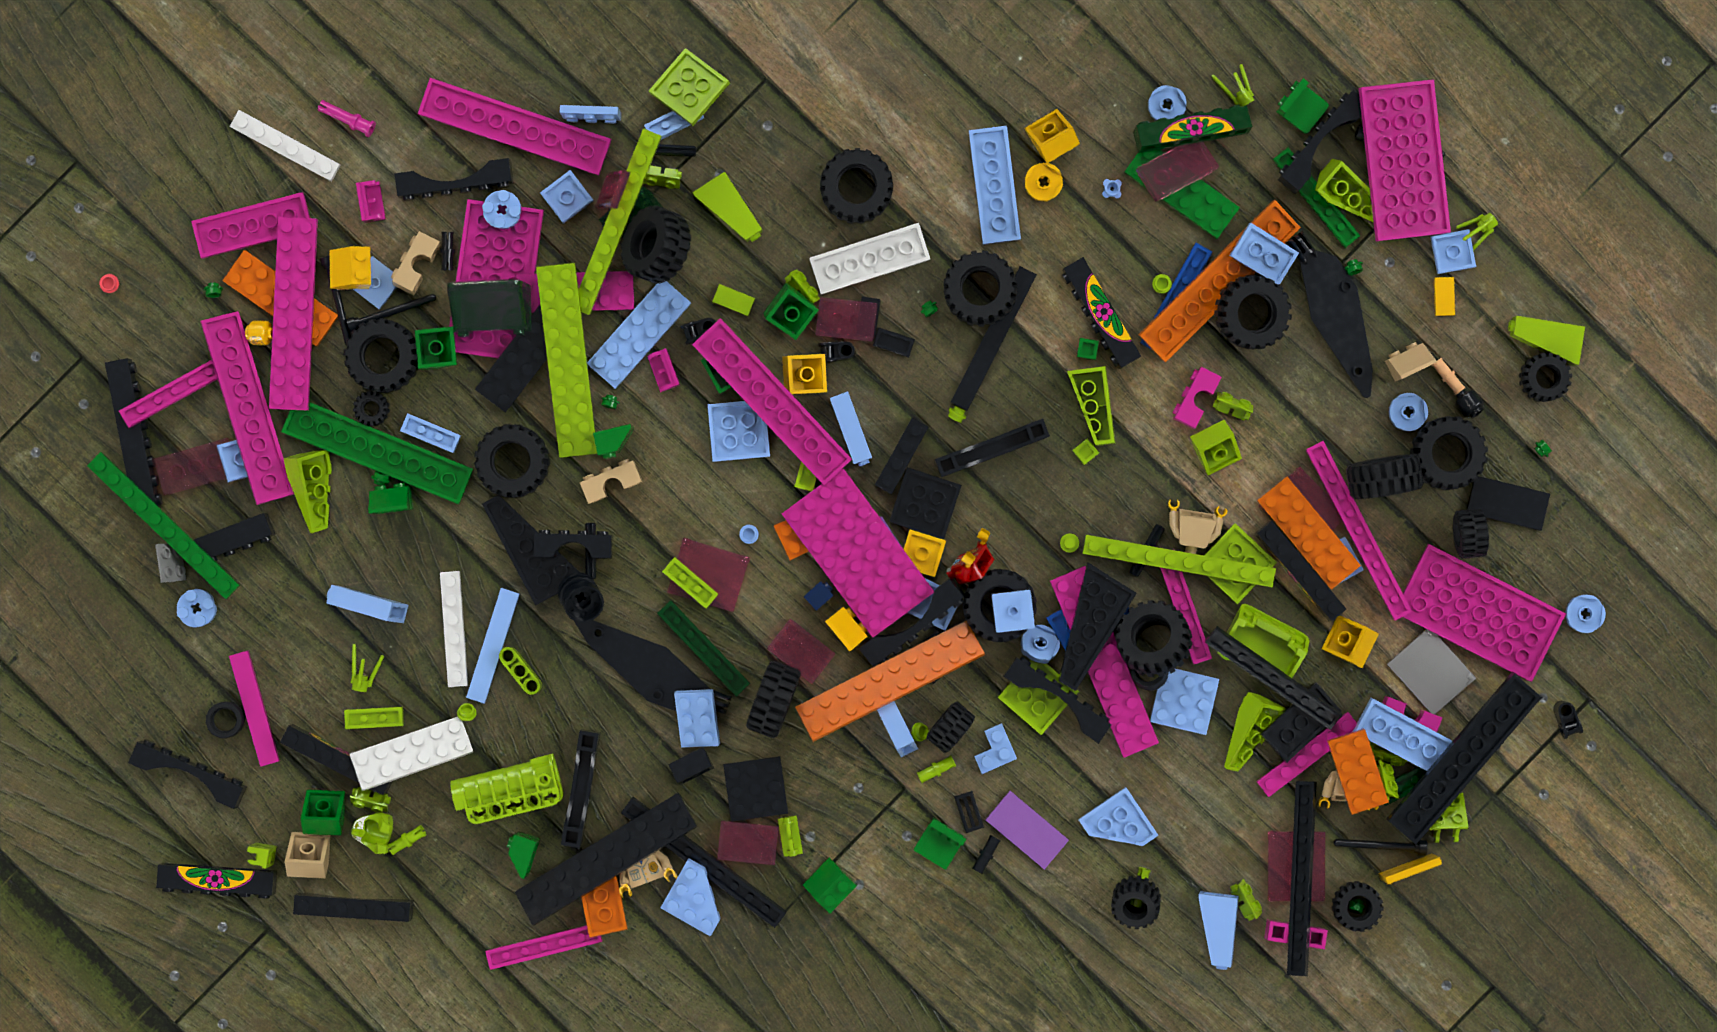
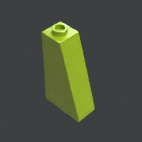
(727, 204)
(1549, 337)

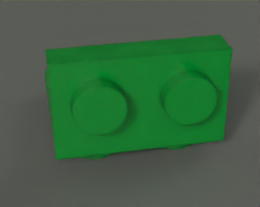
(1302, 106)

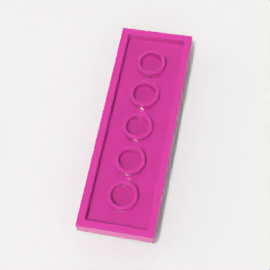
(246, 225)
(614, 294)

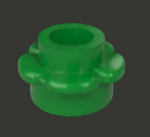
(1354, 267)
(213, 290)
(929, 308)
(610, 402)
(1542, 448)
(380, 478)
(1356, 906)

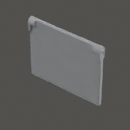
(1431, 671)

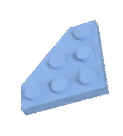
(1119, 820)
(693, 899)

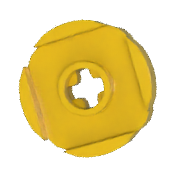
(1033, 186)

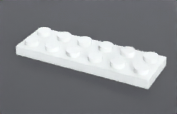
(869, 258)
(411, 753)

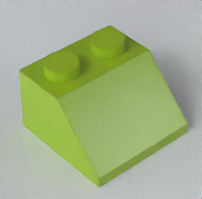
(1216, 447)

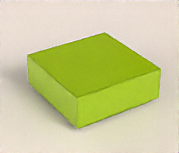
(1085, 451)

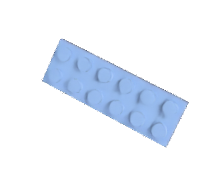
(994, 185)
(638, 333)
(1401, 735)

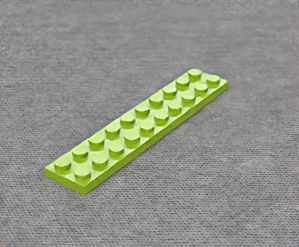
(567, 359)

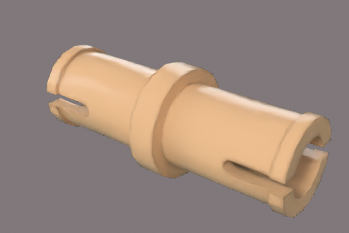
(1448, 376)

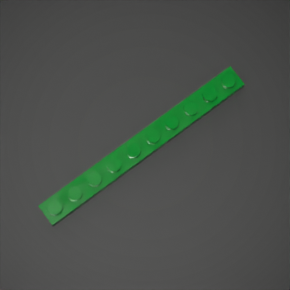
(163, 525)

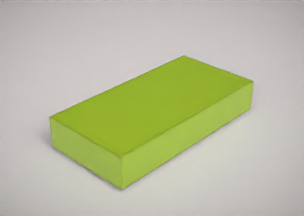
(733, 300)

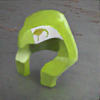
(374, 831)

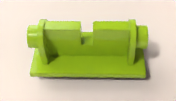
(670, 178)
(798, 281)
(1241, 407)
(1385, 755)
(1386, 773)
(362, 799)
(790, 836)
(1251, 907)

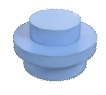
(749, 534)

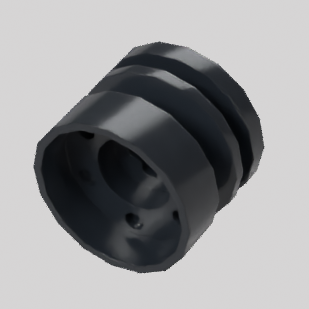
(580, 597)

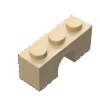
(421, 248)
(594, 486)

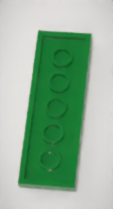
(1195, 201)

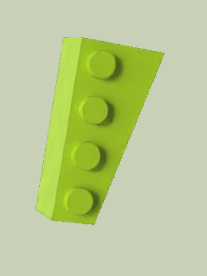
(1094, 398)

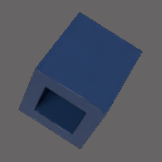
(819, 595)

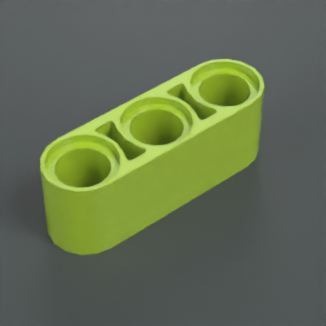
(529, 673)

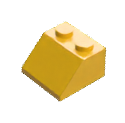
(1052, 135)
(350, 268)
(805, 373)
(846, 628)
(1350, 641)

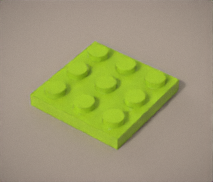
(689, 87)
(1238, 547)
(1036, 705)

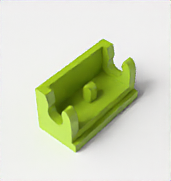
(264, 854)

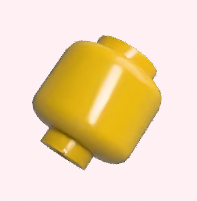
(259, 332)

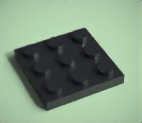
(925, 503)
(755, 788)

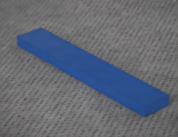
(1190, 270)

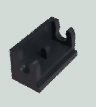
(691, 766)

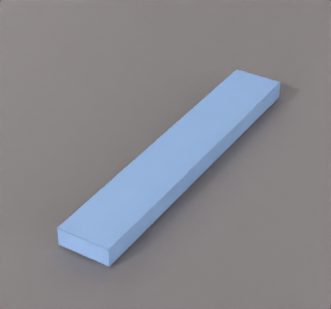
(493, 645)

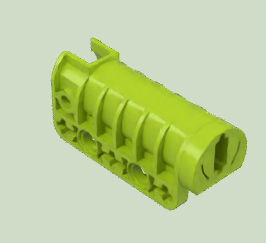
(508, 786)

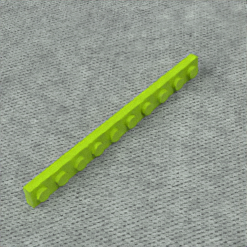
(617, 221)
(1179, 561)

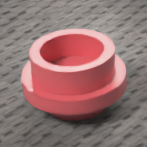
(109, 283)

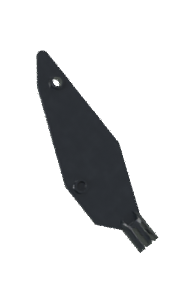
(1335, 310)
(646, 665)

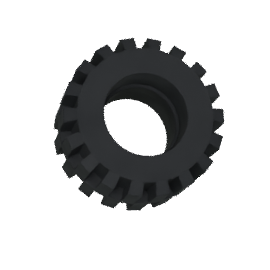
(1561, 375)
(1470, 533)
(950, 727)
(1137, 889)
(1373, 910)

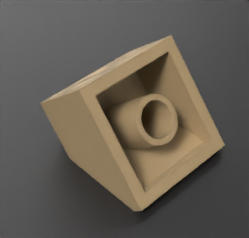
(1409, 362)
(307, 855)

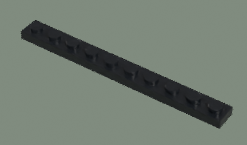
(717, 872)
(1301, 878)

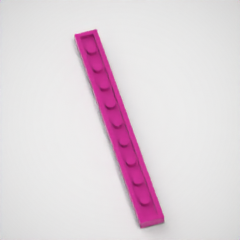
(1358, 530)

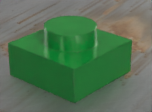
(1087, 348)

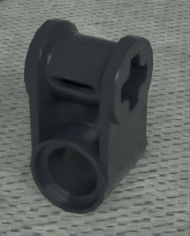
(697, 329)
(834, 351)
(1569, 722)

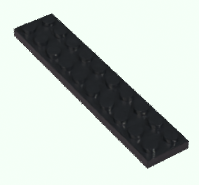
(1464, 758)
(606, 859)

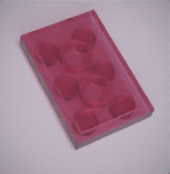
(846, 319)
(801, 650)
(748, 842)

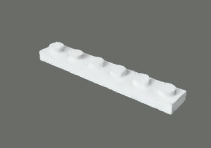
(285, 145)
(454, 629)

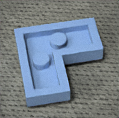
(1000, 752)

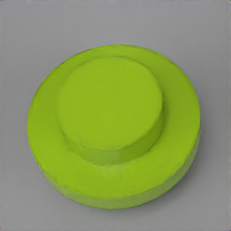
(1161, 283)
(957, 414)
(1069, 543)
(466, 712)
(919, 731)

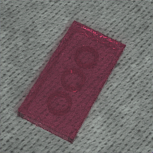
(1176, 169)
(612, 190)
(190, 468)

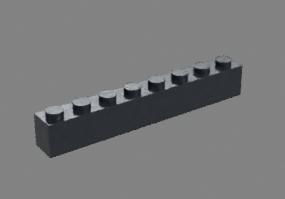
(133, 440)

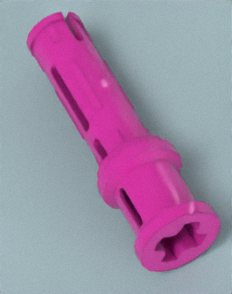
(355, 121)

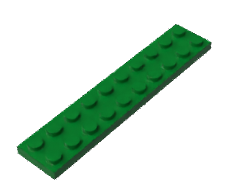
(379, 451)

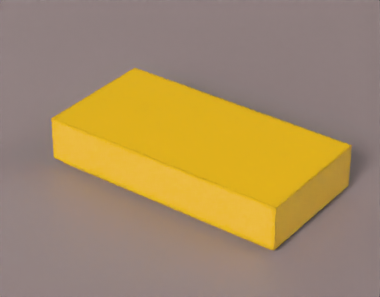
(1444, 296)

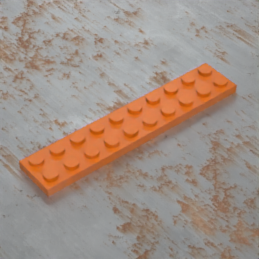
(1197, 301)
(889, 681)

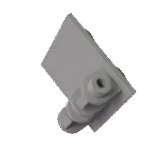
(170, 564)

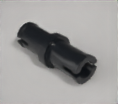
(447, 251)
(986, 854)

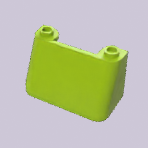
(1269, 638)

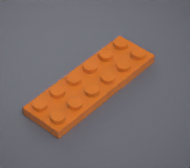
(257, 283)
(1309, 533)

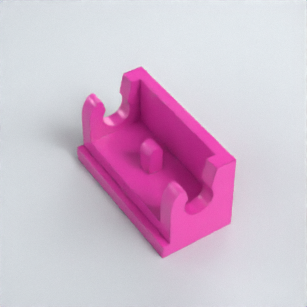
(370, 201)
(663, 370)

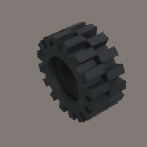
(360, 405)

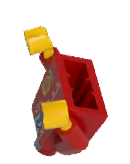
(973, 563)

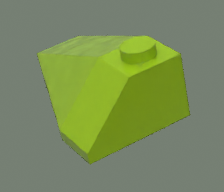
(1345, 189)

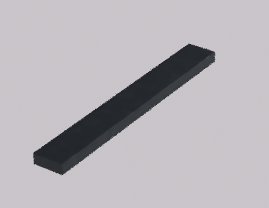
(990, 345)
(1273, 677)

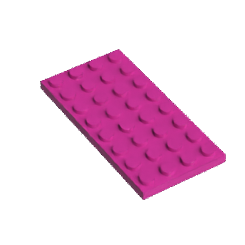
(1404, 160)
(495, 255)
(858, 553)
(1481, 613)

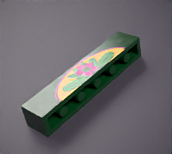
(1192, 128)

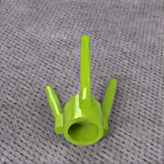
(1244, 96)
(1485, 223)
(360, 681)

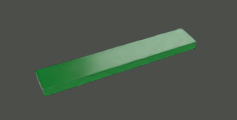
(1327, 212)

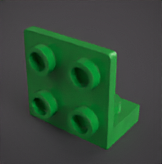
(939, 843)

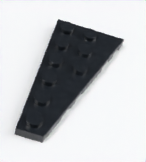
(538, 574)
(1097, 613)

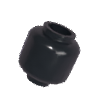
(1469, 403)

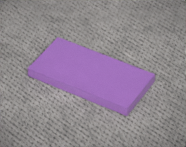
(1027, 829)

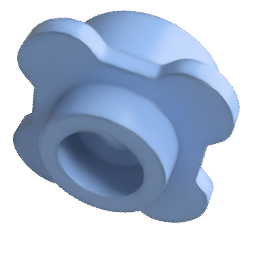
(1109, 193)

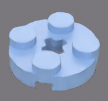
(1169, 94)
(499, 220)
(1415, 403)
(191, 598)
(1576, 620)
(1037, 653)

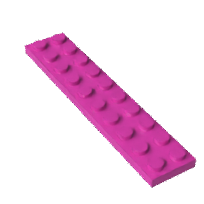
(514, 126)
(293, 313)
(772, 401)
(247, 407)
(1110, 678)

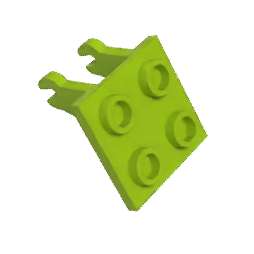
(1452, 818)

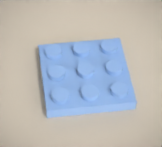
(737, 432)
(1185, 701)

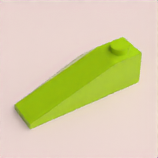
(309, 481)
(1252, 719)

